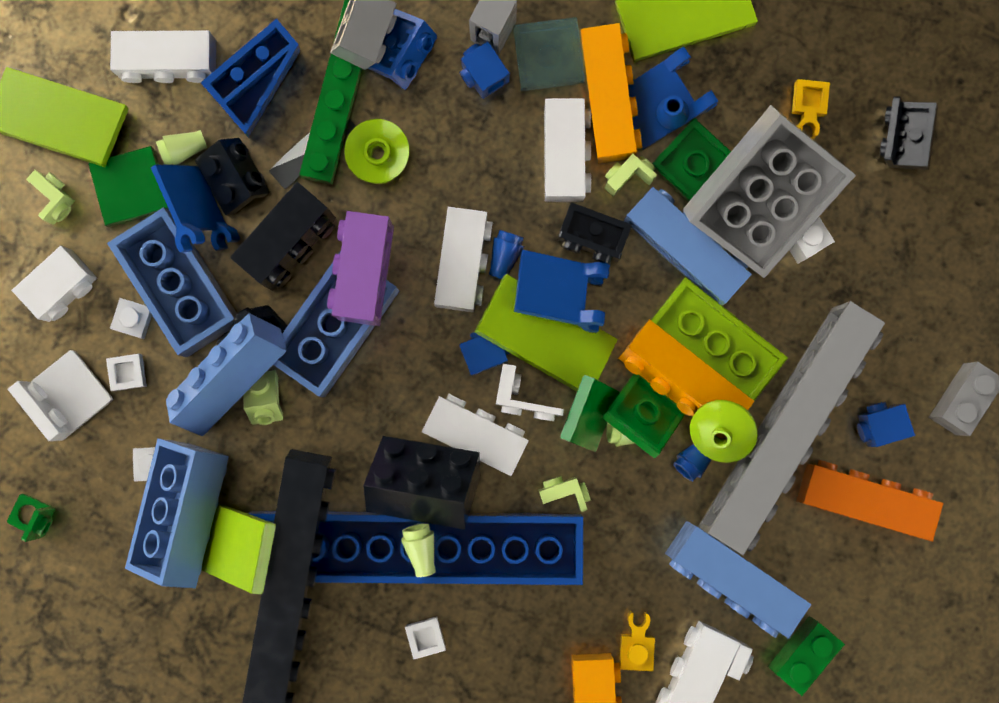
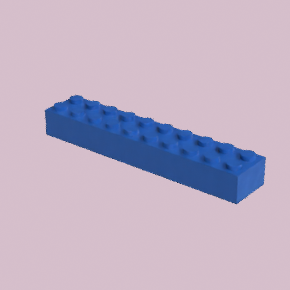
(488, 551)

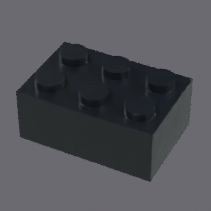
(284, 237)
(422, 482)

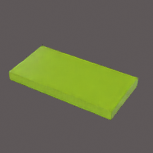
(671, 24)
(59, 117)
(719, 338)
(549, 345)
(239, 549)

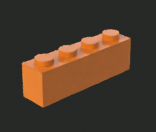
(869, 501)

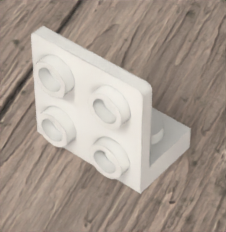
(509, 385)
(62, 397)

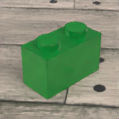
(806, 655)

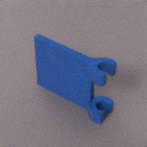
(659, 84)
(192, 207)
(558, 289)

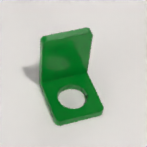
(39, 522)

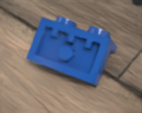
(405, 49)

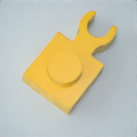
(810, 102)
(637, 648)

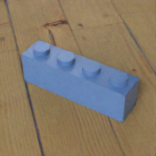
(687, 246)
(225, 374)

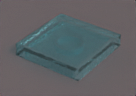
(548, 54)

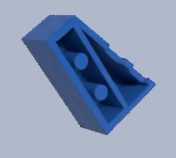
(253, 75)

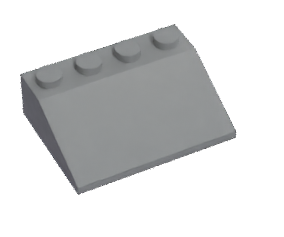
(767, 192)

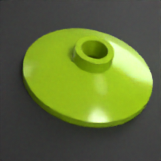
(375, 135)
(728, 419)

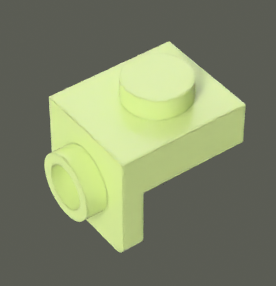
(620, 174)
(51, 187)
(262, 400)
(557, 488)

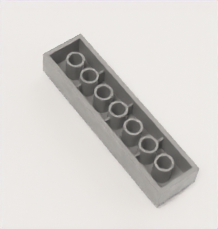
(792, 425)

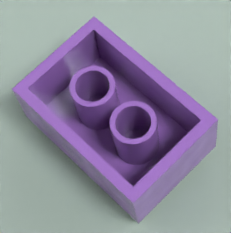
(361, 268)

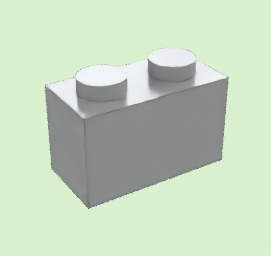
(493, 22)
(364, 31)
(966, 399)

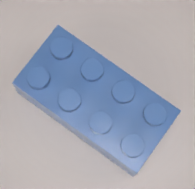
(173, 284)
(320, 344)
(176, 514)
(744, 585)

